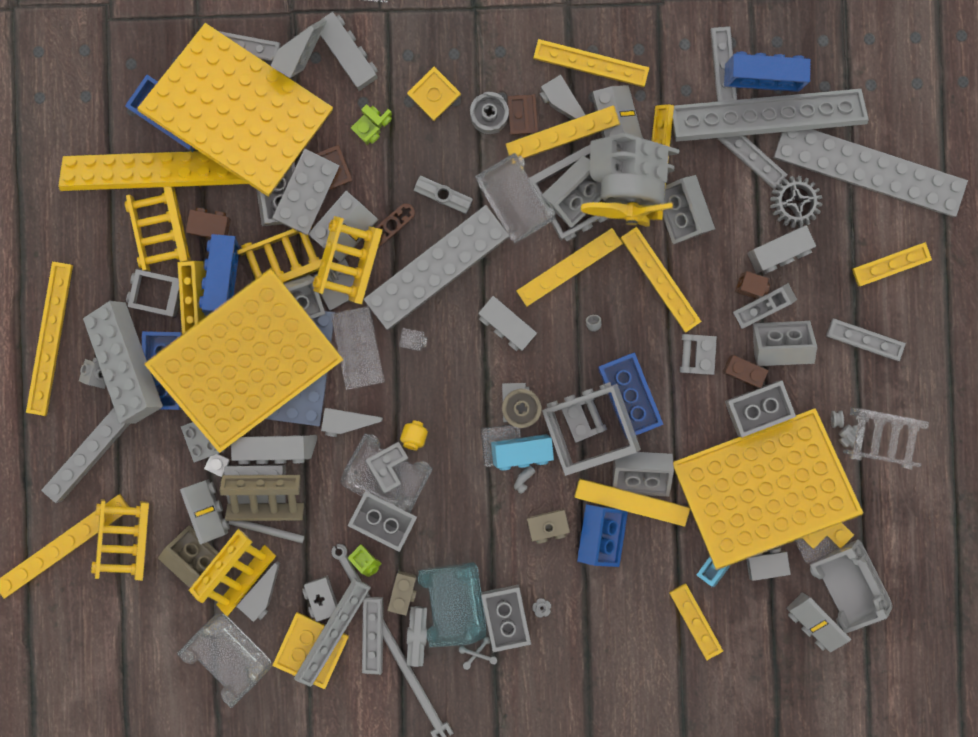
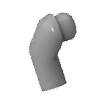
(523, 477)

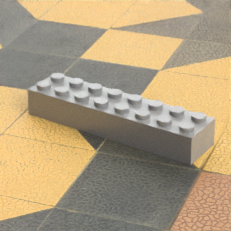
(436, 267)

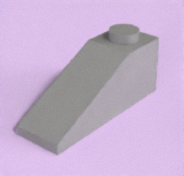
(561, 98)
(765, 305)
(342, 421)
(259, 597)

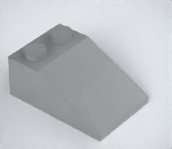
(295, 54)

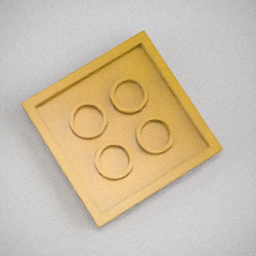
(298, 643)

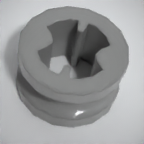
(837, 419)

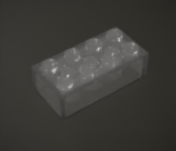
(358, 348)

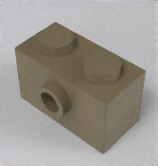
(548, 525)
(402, 593)

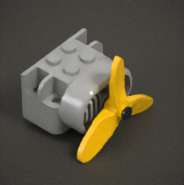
(630, 176)

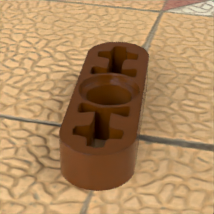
(399, 226)

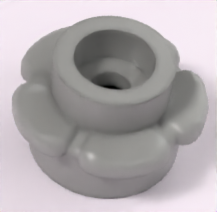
(536, 608)

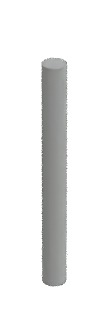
(268, 530)

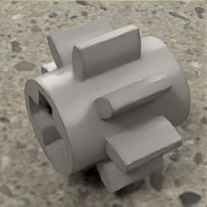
(848, 435)

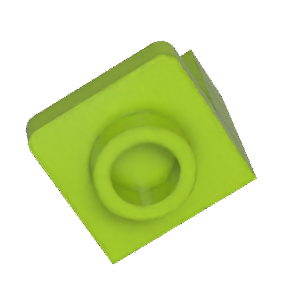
(373, 115)
(366, 130)
(364, 561)

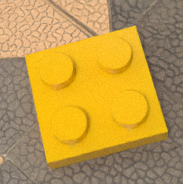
(433, 93)

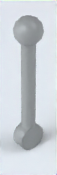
(493, 660)
(466, 665)

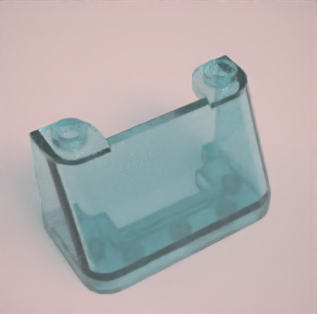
(454, 604)

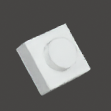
(216, 464)

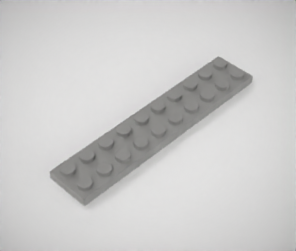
(769, 115)
(872, 170)

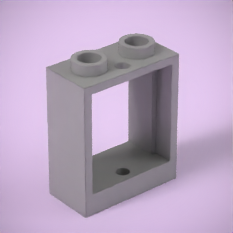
(174, 297)

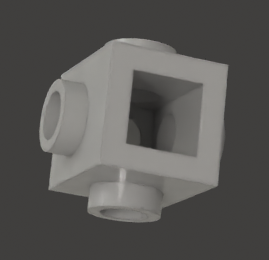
(92, 374)

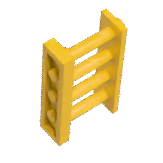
(177, 234)
(366, 259)
(297, 269)
(136, 550)
(221, 565)

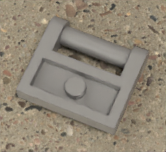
(704, 354)
(578, 423)

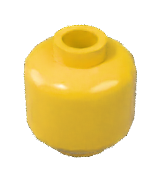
(413, 435)

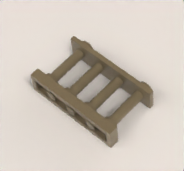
(262, 485)

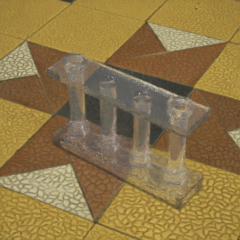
(896, 423)

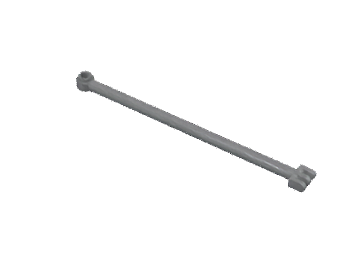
(398, 655)

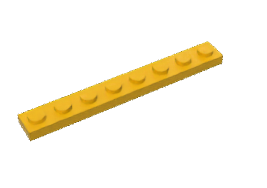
(49, 338)
(57, 549)

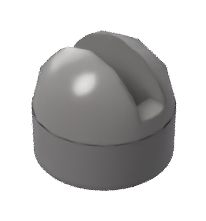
(593, 322)

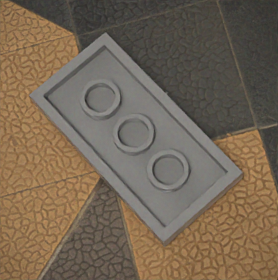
(305, 192)

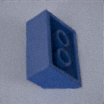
(602, 536)

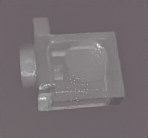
(413, 339)

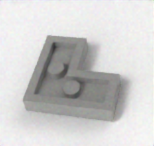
(382, 464)

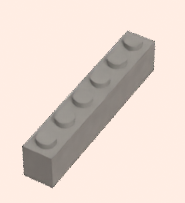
(84, 457)

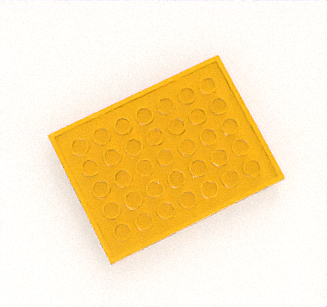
(235, 109)
(244, 360)
(766, 489)

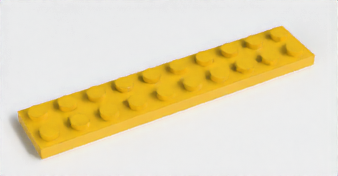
(142, 171)

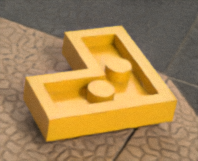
(838, 534)

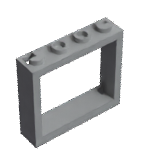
(551, 171)
(559, 442)

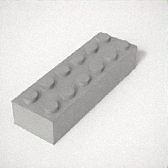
(122, 362)

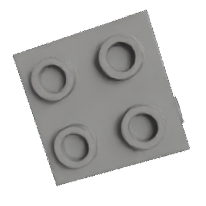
(334, 298)
(197, 443)

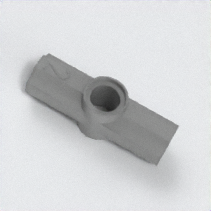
(431, 189)
(416, 636)

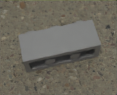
(506, 324)

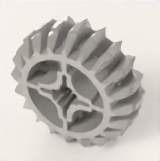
(797, 209)

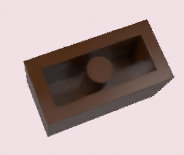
(205, 224)
(752, 285)
(745, 371)

